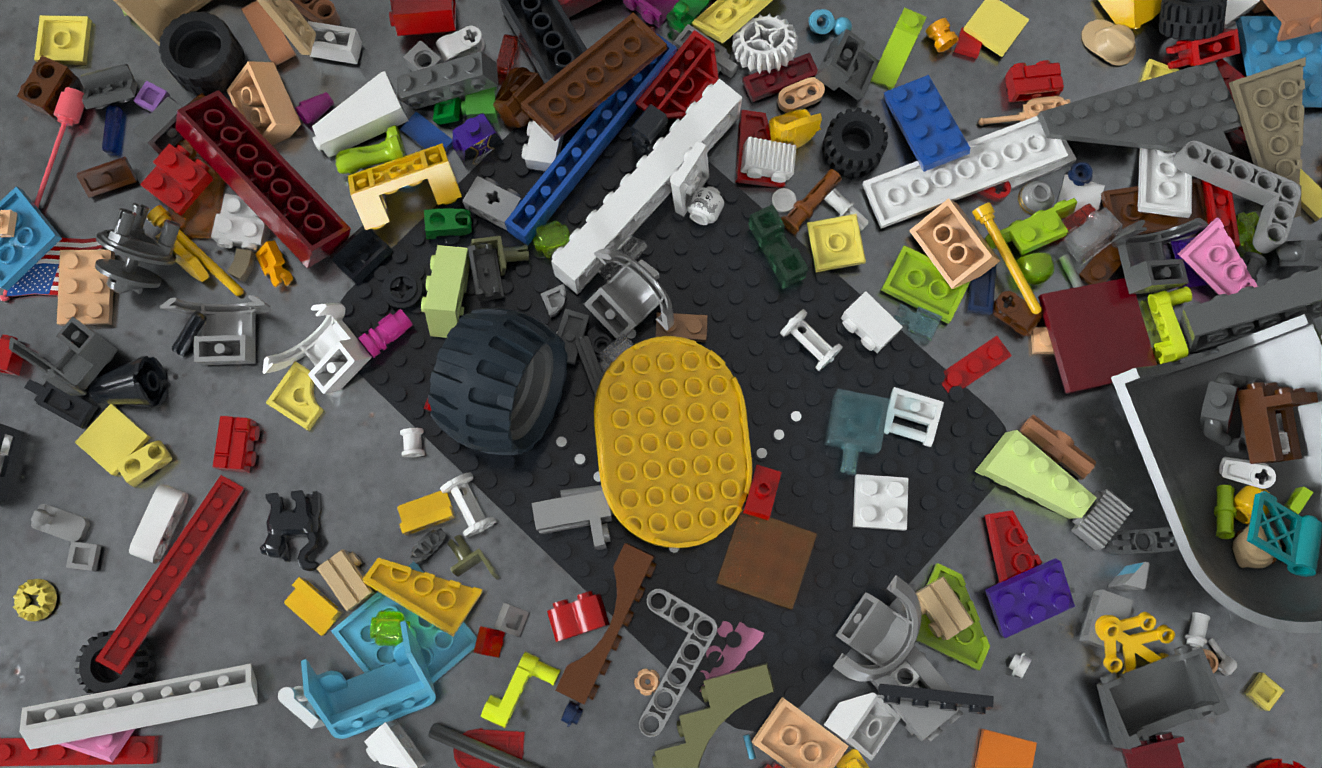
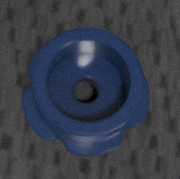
(1083, 168)
(571, 713)

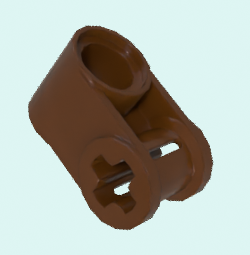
(1016, 314)

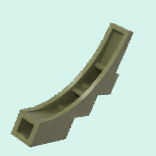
(724, 695)

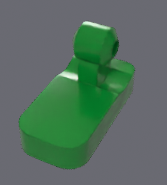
(685, 12)

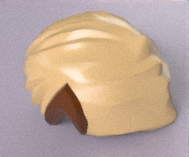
(1248, 554)

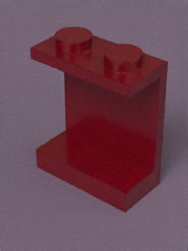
(1156, 753)

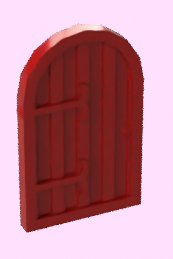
(507, 741)

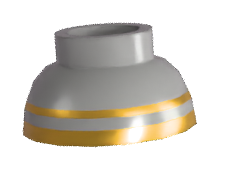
(1036, 197)

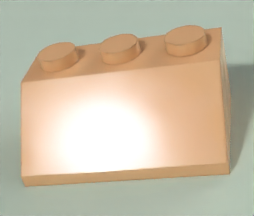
(264, 101)
(954, 244)

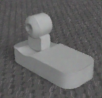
(60, 523)

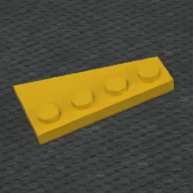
(430, 597)

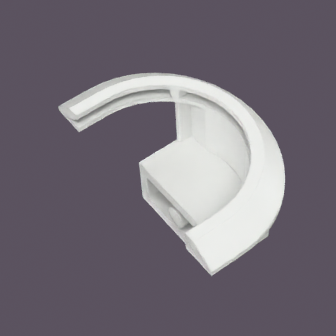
(330, 348)

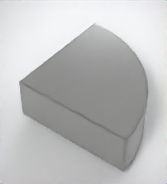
(554, 299)

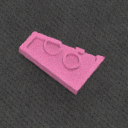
(733, 656)

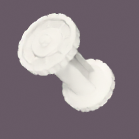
(811, 340)
(468, 504)

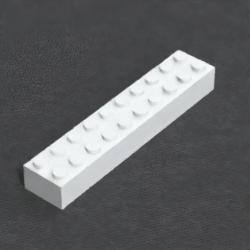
(646, 187)

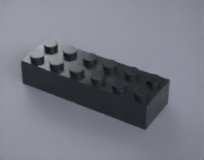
(544, 34)

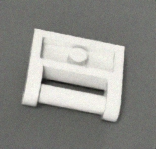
(916, 409)
(298, 704)

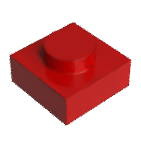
(489, 642)

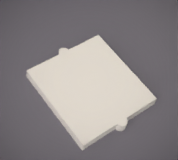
(1084, 194)

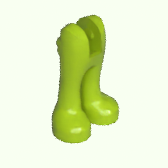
(353, 159)

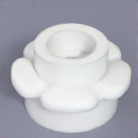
(1020, 665)

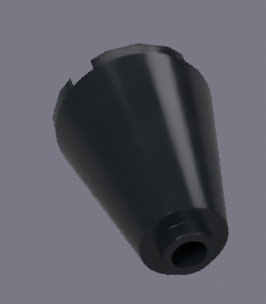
(132, 384)

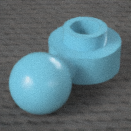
(829, 23)

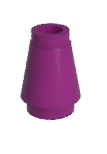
(314, 107)

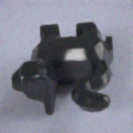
(296, 522)

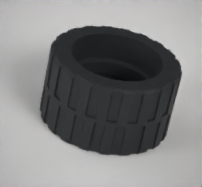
(183, 35)

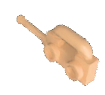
(1030, 110)

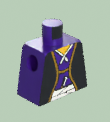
(475, 139)

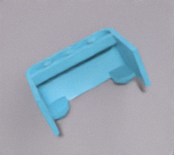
(374, 696)

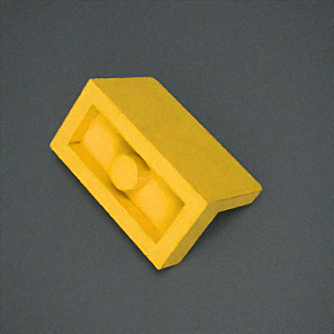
(425, 513)
(313, 606)

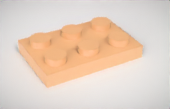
(83, 288)
(797, 739)

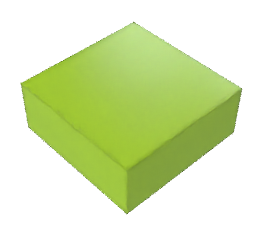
(1298, 499)

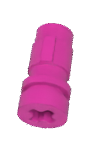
(388, 330)

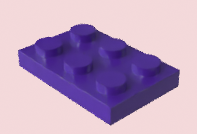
(1030, 598)

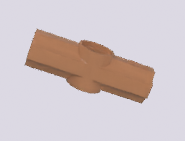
(1058, 447)

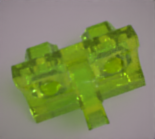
(1246, 230)

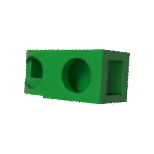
(447, 222)

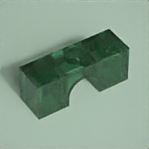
(770, 235)

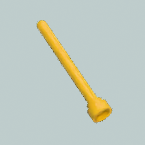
(985, 216)
(157, 218)

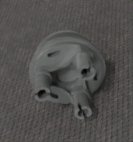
(131, 241)

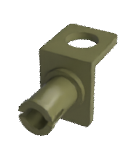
(504, 254)
(467, 558)

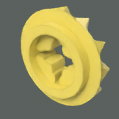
(47, 600)

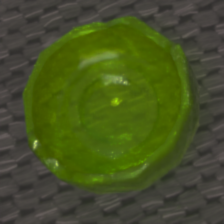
(1036, 268)

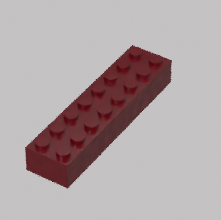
(262, 178)

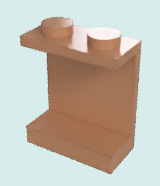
(1296, 16)

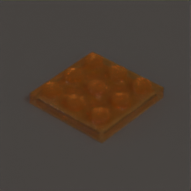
(766, 559)

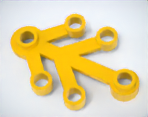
(1131, 643)

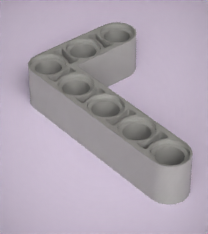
(1249, 181)
(679, 660)

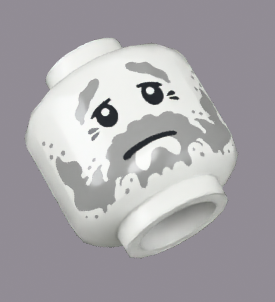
(705, 205)

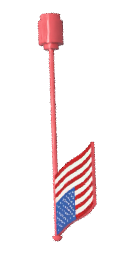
(44, 275)

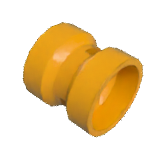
(941, 34)

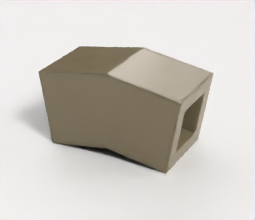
(242, 264)

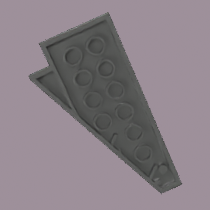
(1152, 113)

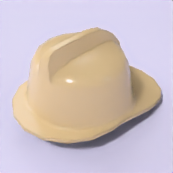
(1110, 41)

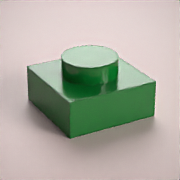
(447, 111)

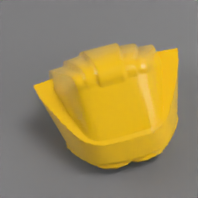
(794, 127)

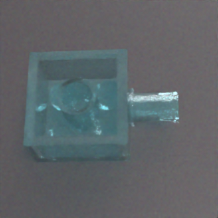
(856, 425)

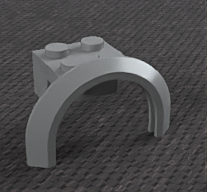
(628, 296)
(227, 332)
(880, 633)

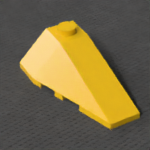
(1131, 12)

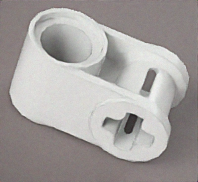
(459, 43)

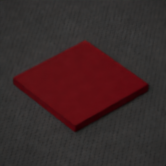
(1096, 333)

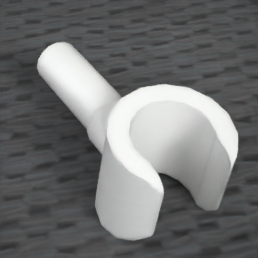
(1228, 664)

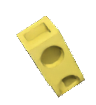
(143, 462)

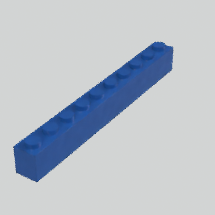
(582, 152)

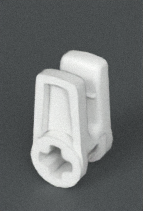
(1244, 472)

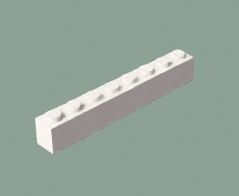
(138, 706)

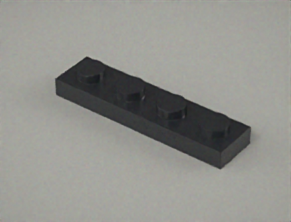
(946, 699)

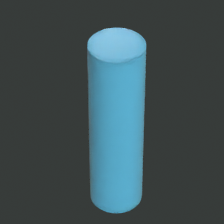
(749, 746)

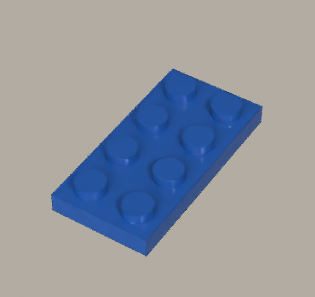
(926, 123)

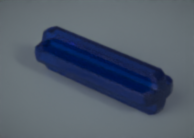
(112, 130)

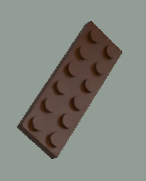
(593, 76)

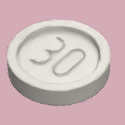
(783, 200)

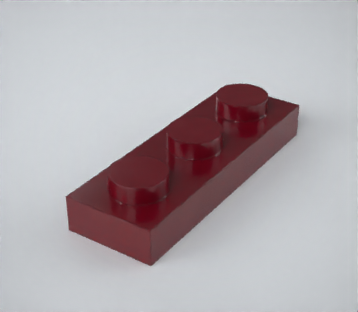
(766, 84)

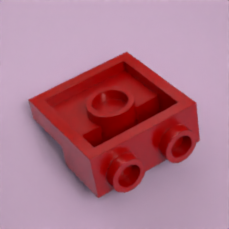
(177, 179)

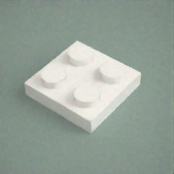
(880, 502)

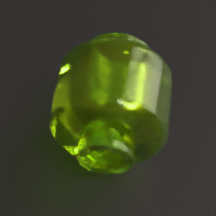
(551, 237)
(386, 628)

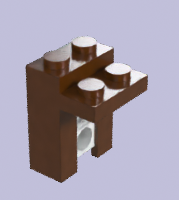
(1271, 421)

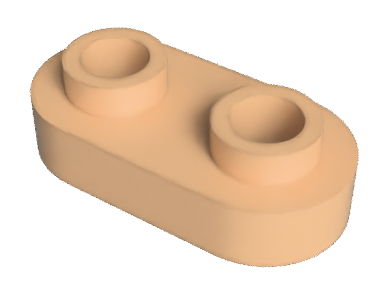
(798, 94)

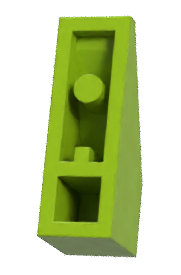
(898, 48)

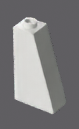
(360, 117)

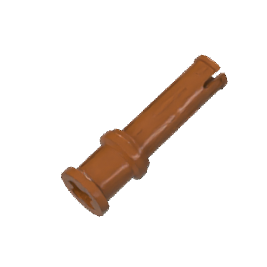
(804, 208)

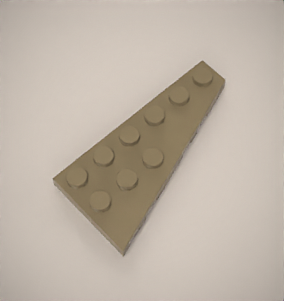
(1273, 118)

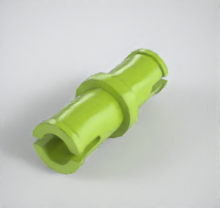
(1225, 511)

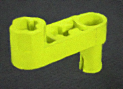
(1173, 343)
(500, 710)

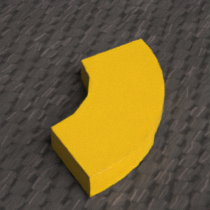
(188, 262)

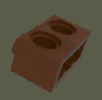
(49, 88)

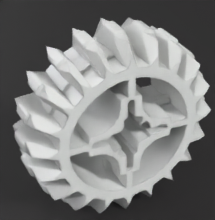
(765, 43)

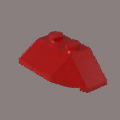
(683, 78)

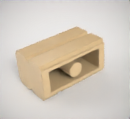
(346, 579)
(943, 609)

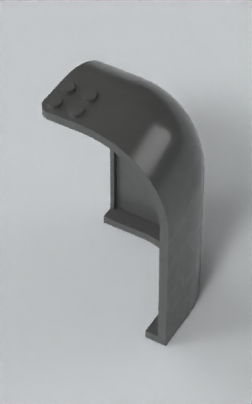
(1184, 464)

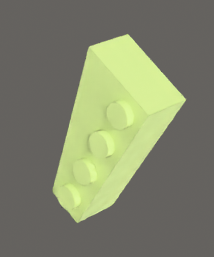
(1034, 475)

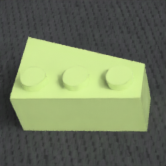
(446, 289)

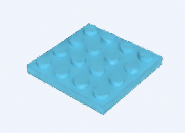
(438, 647)

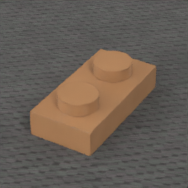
(686, 326)

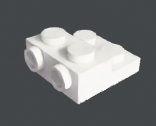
(239, 226)

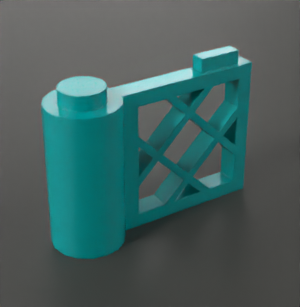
(1301, 540)

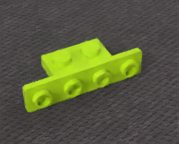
(1038, 229)

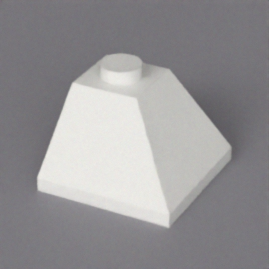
(863, 723)
(393, 747)

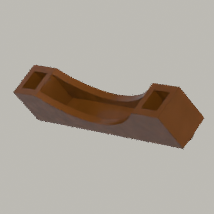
(582, 675)

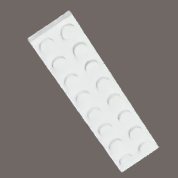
(990, 162)

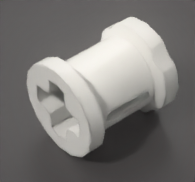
(412, 442)

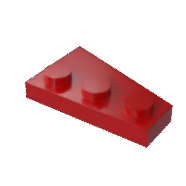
(753, 125)
(1010, 545)

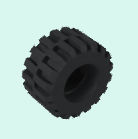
(1192, 18)
(862, 125)
(95, 675)

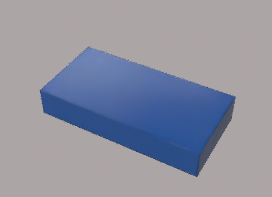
(425, 133)

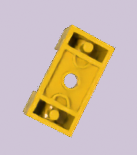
(370, 184)

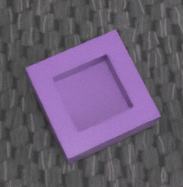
(150, 96)

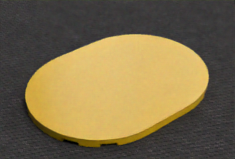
(672, 442)

